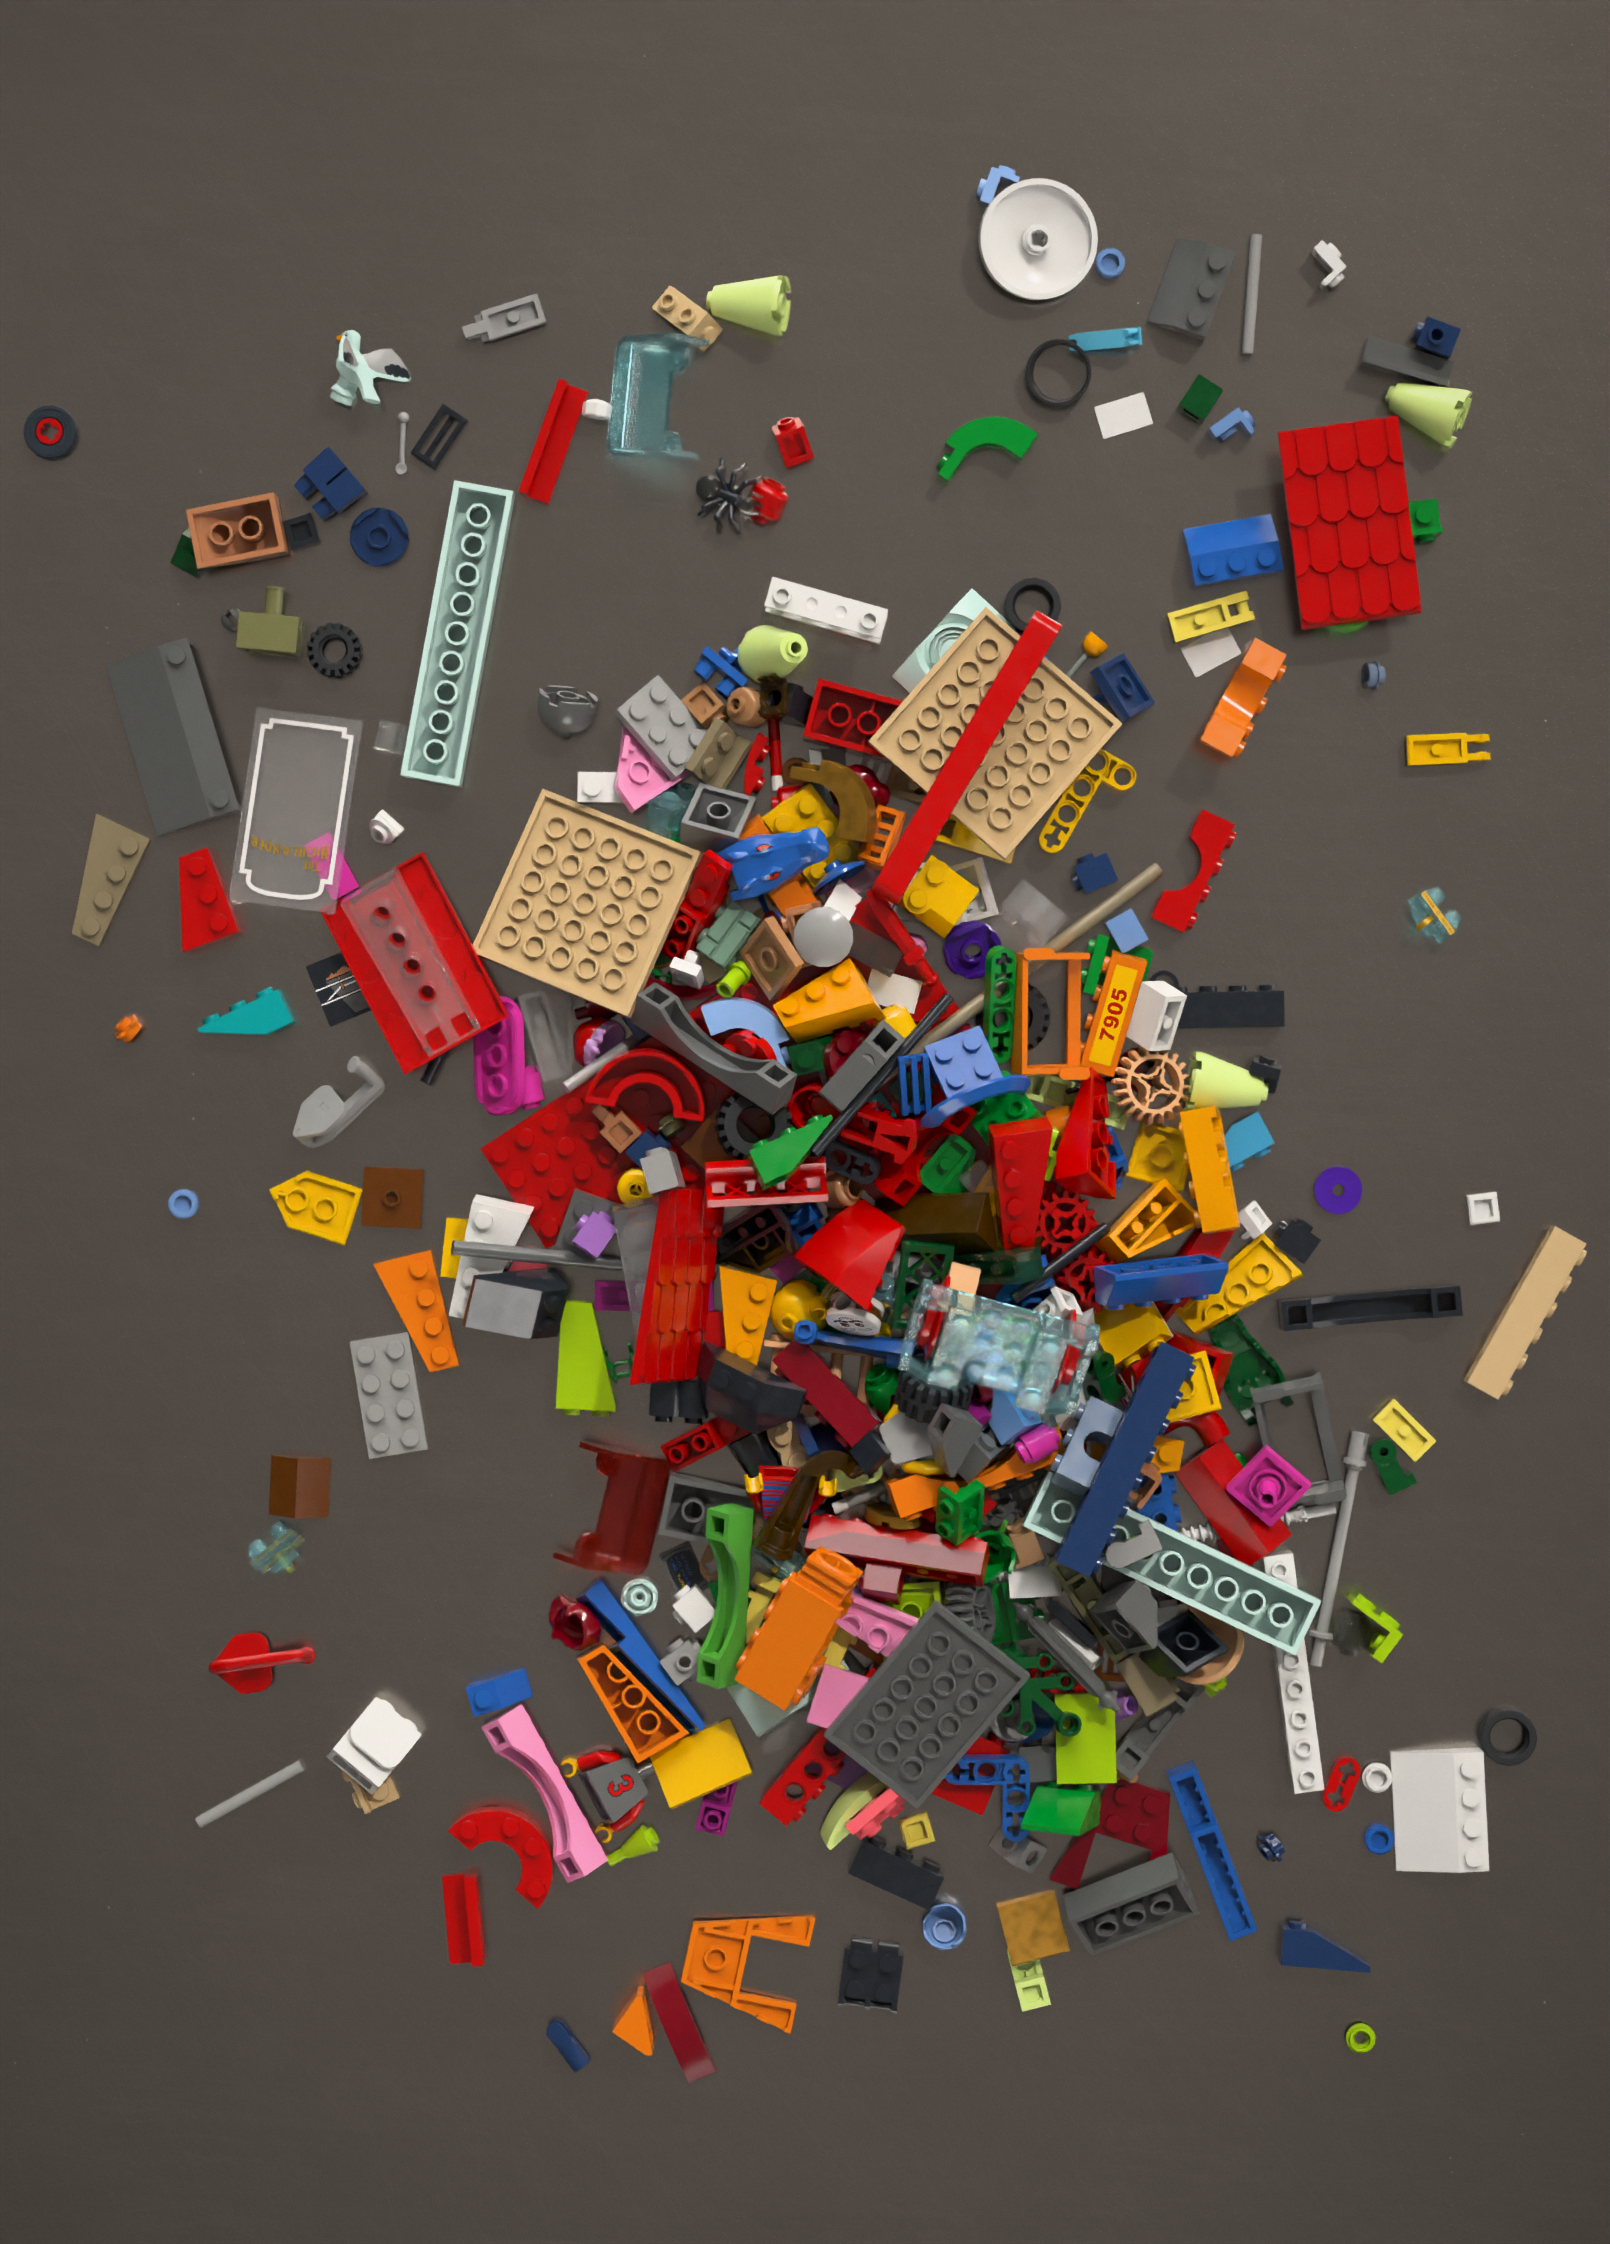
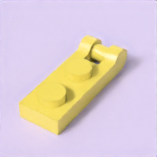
(1209, 617)

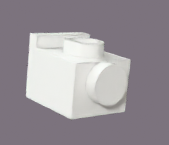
(1059, 1304)

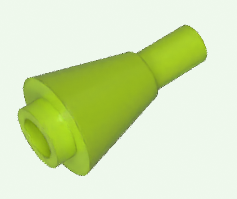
(640, 1843)

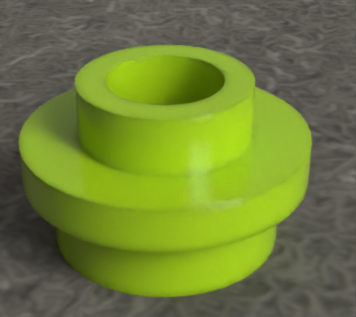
(1364, 2046)

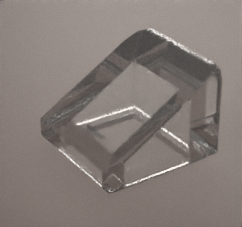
(391, 737)

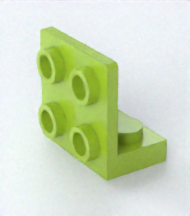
(1381, 1641)

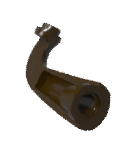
(785, 1522)

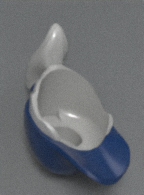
(1006, 1730)

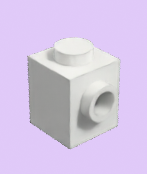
(693, 1607)

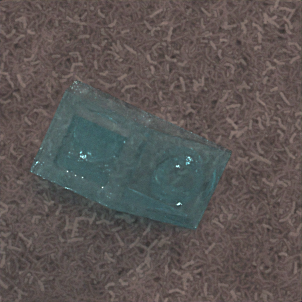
(668, 810)

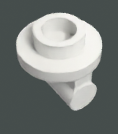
(384, 828)

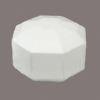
(596, 409)

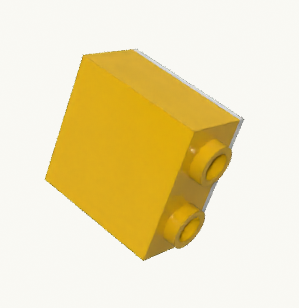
(1131, 1332)

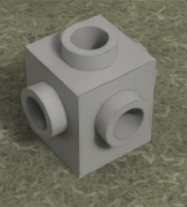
(674, 1667)

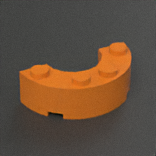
(1243, 698)

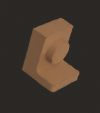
(705, 705)

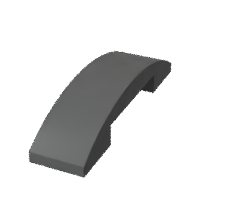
(1149, 1731)

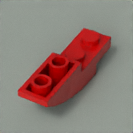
(700, 905)
(1197, 1244)
(701, 1442)

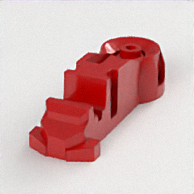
(888, 1134)

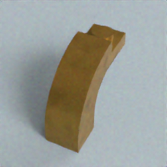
(855, 800)

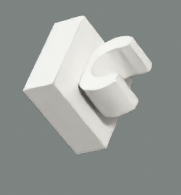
(688, 970)
(1253, 1220)

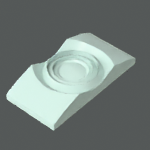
(941, 639)

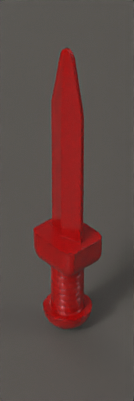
(912, 954)

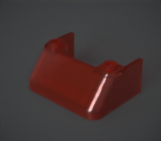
(627, 1512)

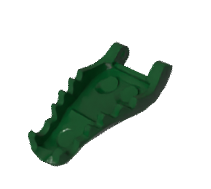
(1248, 1368)

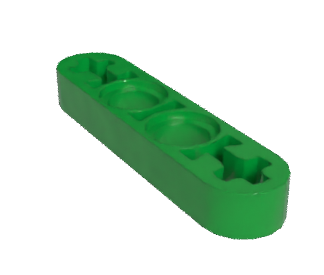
(1004, 1003)

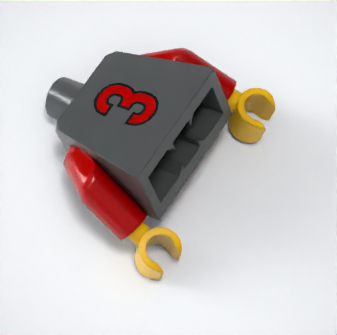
(614, 1787)

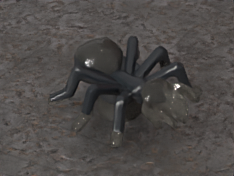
(728, 495)

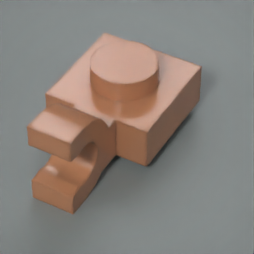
(618, 1128)

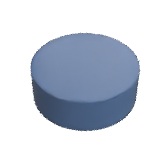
(1110, 263)
(183, 1204)

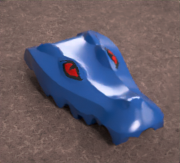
(768, 860)

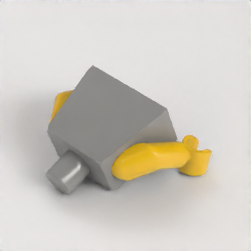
(909, 1444)

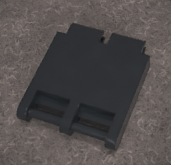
(871, 1975)

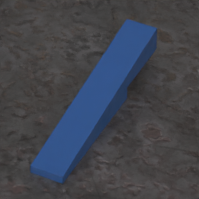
(637, 1655)
(1211, 1850)

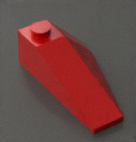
(1083, 1151)

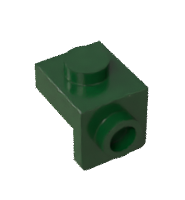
(184, 555)

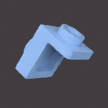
(988, 188)

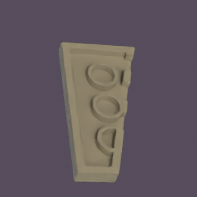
(108, 872)

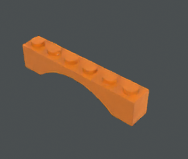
(915, 1492)

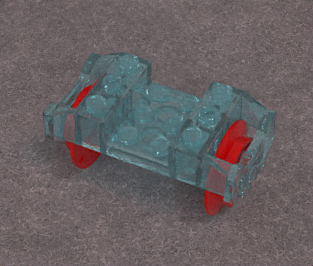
(998, 1347)

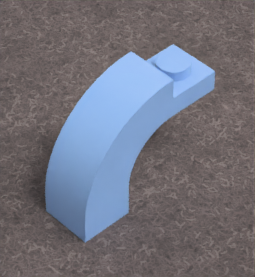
(749, 1015)

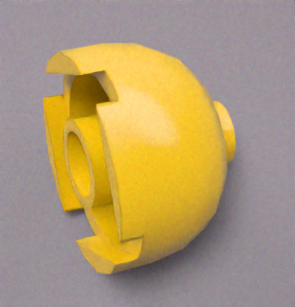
(792, 1306)

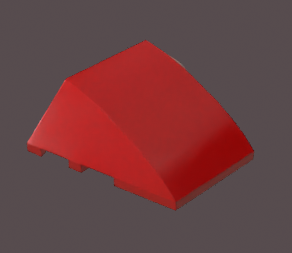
(853, 1251)

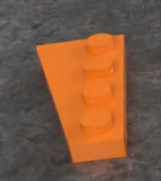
(420, 1303)

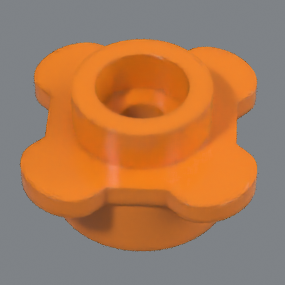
(127, 1028)

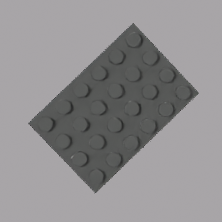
(926, 1704)

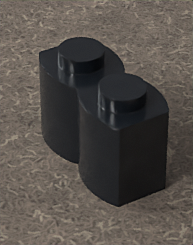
(677, 1400)

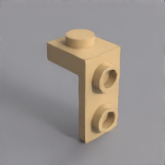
(687, 316)

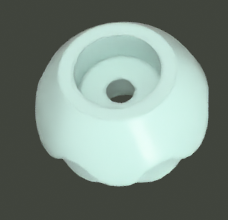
(634, 1605)

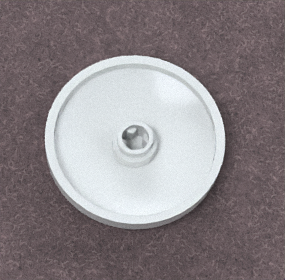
(1038, 239)

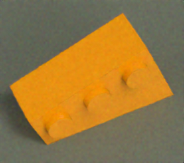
(829, 1003)

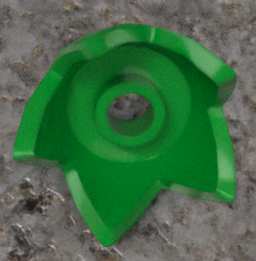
(879, 1387)
(998, 1560)

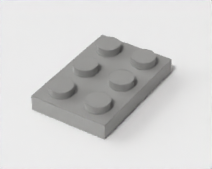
(662, 726)

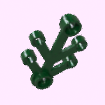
(1032, 1691)

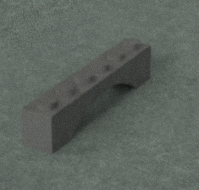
(667, 1020)

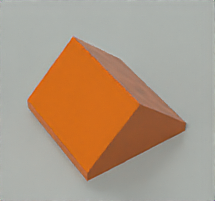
(634, 2023)

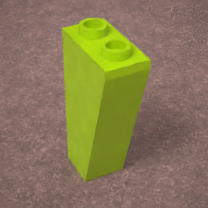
(582, 1364)

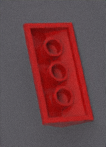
(1238, 1527)

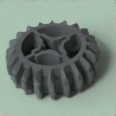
(973, 1606)

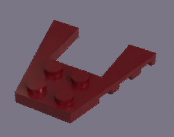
(1128, 1814)

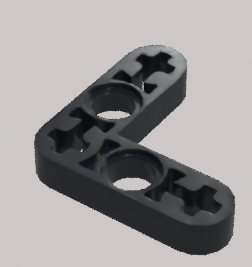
(855, 1174)

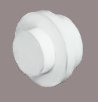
(1377, 1777)

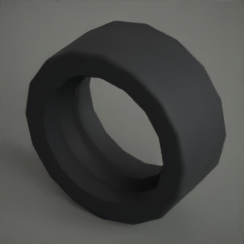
(1030, 583)
(1529, 1742)

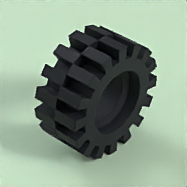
(317, 642)

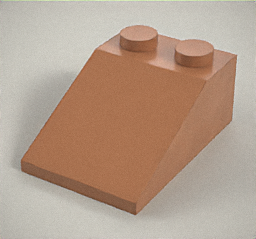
(237, 531)

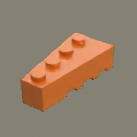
(633, 1710)

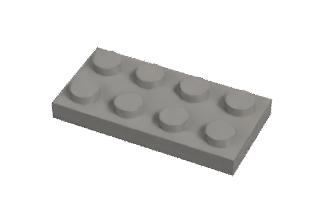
(389, 1395)

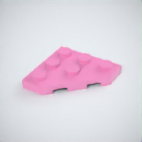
(639, 775)

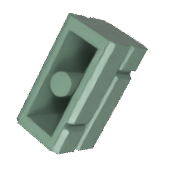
(727, 934)

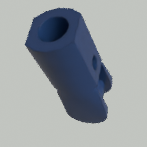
(567, 2045)

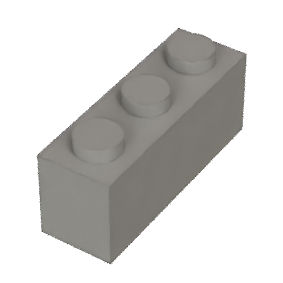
(662, 1171)

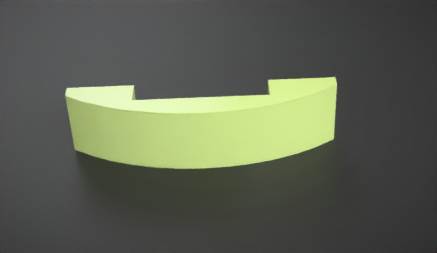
(1051, 1091)
(847, 1806)

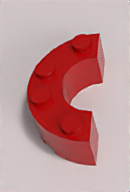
(653, 1067)
(518, 1832)

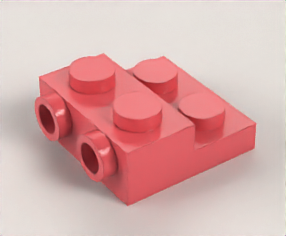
(869, 1817)

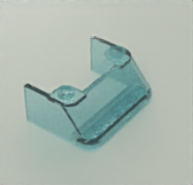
(643, 395)

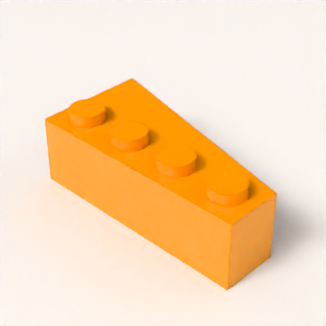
(1209, 1170)

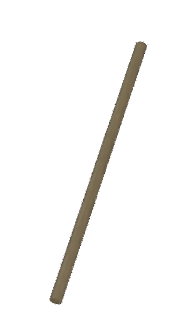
(1058, 944)

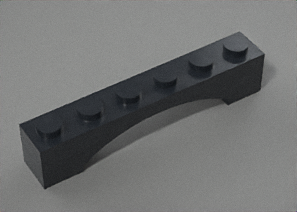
(1370, 1307)

